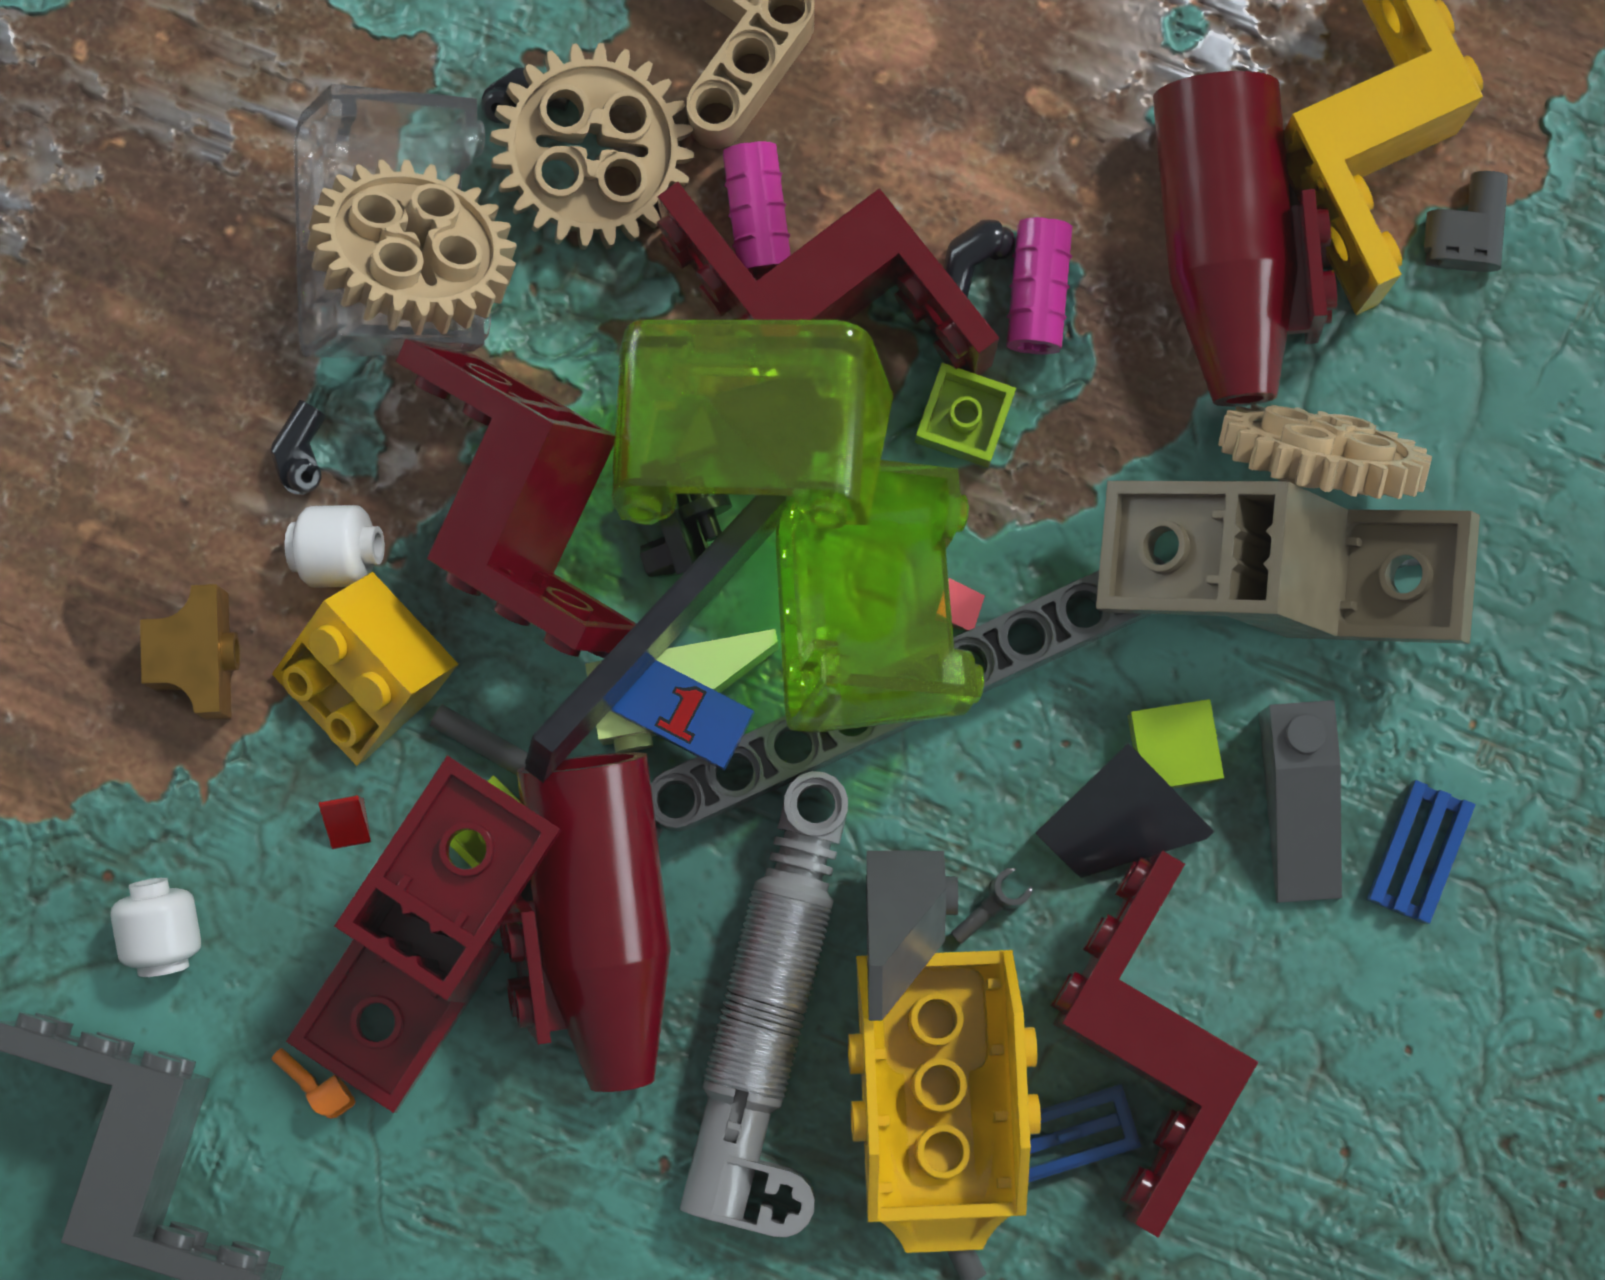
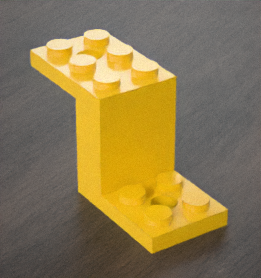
(1375, 126)

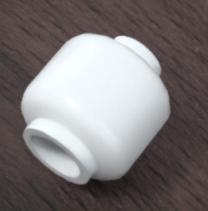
(333, 545)
(156, 928)

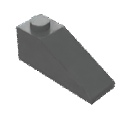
(1303, 799)
(904, 920)

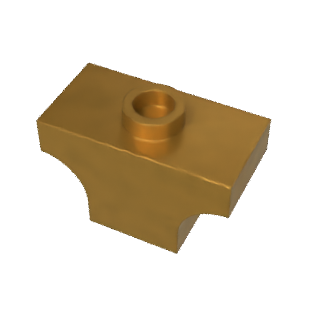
(193, 652)

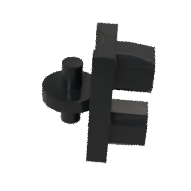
(684, 534)

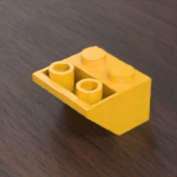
(363, 667)

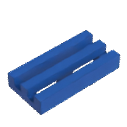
(1440, 803)
(1121, 1117)

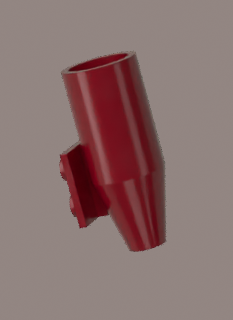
(1235, 246)
(597, 929)

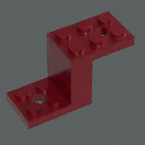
(833, 275)
(519, 500)
(422, 933)
(1152, 1044)

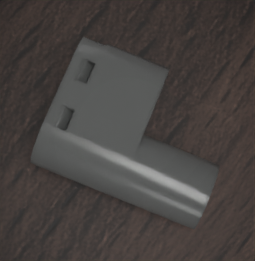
(1472, 237)

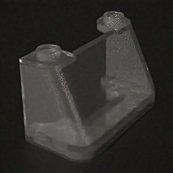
(361, 127)

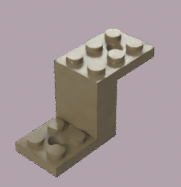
(1287, 561)

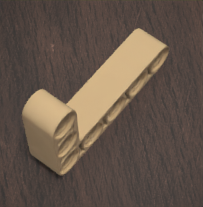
(744, 92)

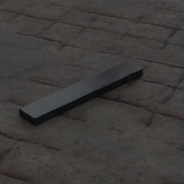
(652, 635)

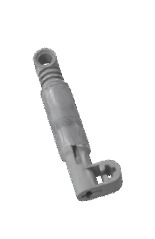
(755, 1032)

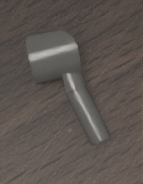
(990, 907)

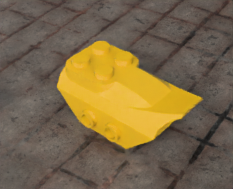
(946, 1102)

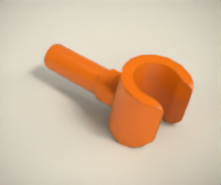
(328, 1098)

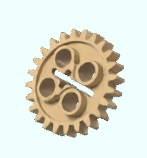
(594, 89)
(411, 247)
(1325, 451)

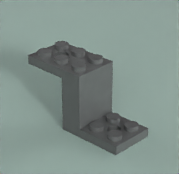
(135, 1154)

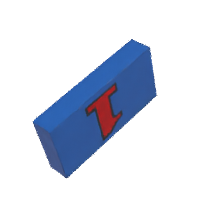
(686, 713)

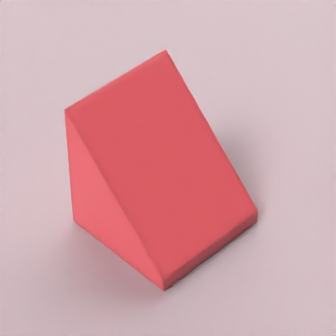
(964, 605)

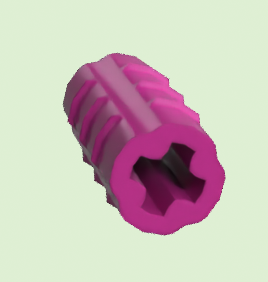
(756, 205)
(1039, 286)

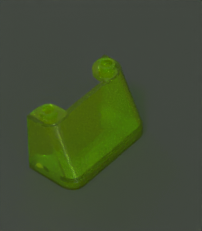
(749, 414)
(873, 608)

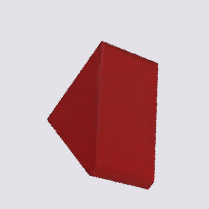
(345, 821)

